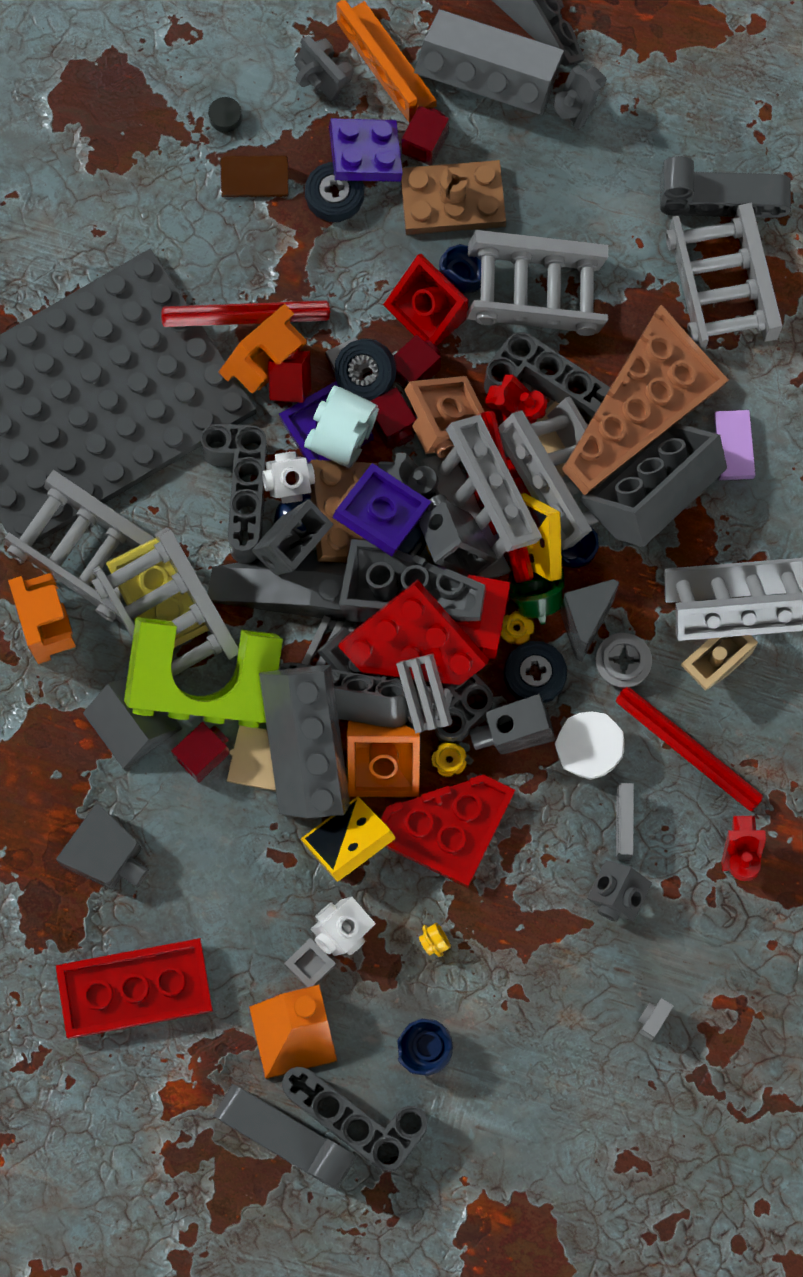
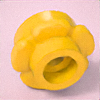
(517, 637)
(449, 750)
(434, 940)

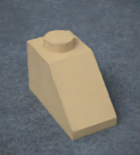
(718, 658)

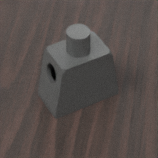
(455, 538)
(287, 546)
(529, 722)
(103, 851)

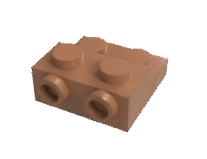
(436, 406)

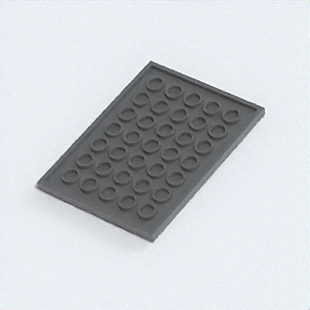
(105, 392)

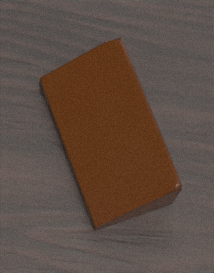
(255, 176)

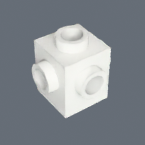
(275, 477)
(342, 927)

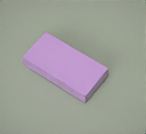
(737, 443)

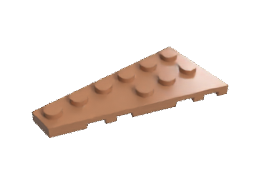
(652, 393)

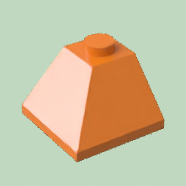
(383, 761)
(293, 1031)

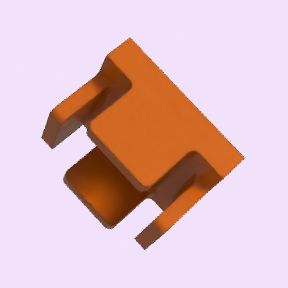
(272, 339)
(42, 616)

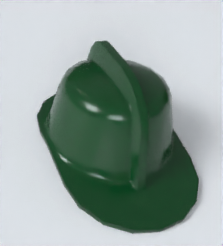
(537, 597)

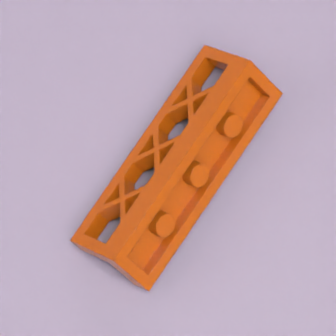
(384, 58)

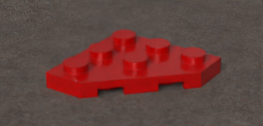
(412, 628)
(449, 826)

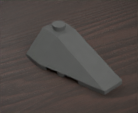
(545, 24)
(377, 578)
(307, 591)

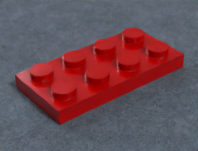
(134, 988)

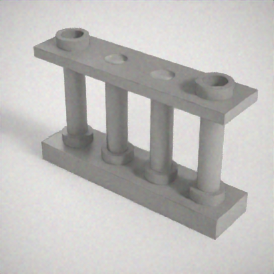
(553, 255)
(749, 257)
(539, 470)
(494, 486)
(89, 512)
(183, 581)
(740, 615)

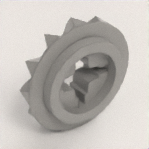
(635, 649)

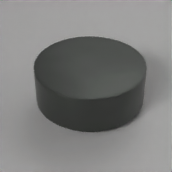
(225, 114)

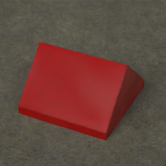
(427, 302)

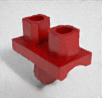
(515, 397)
(743, 849)

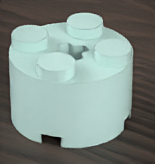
(342, 426)

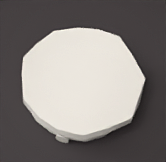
(590, 745)

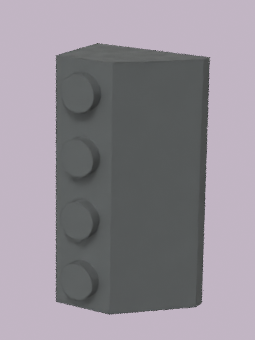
(489, 62)
(657, 484)
(305, 741)

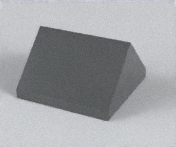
(585, 612)
(123, 732)

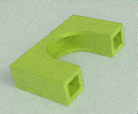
(152, 686)

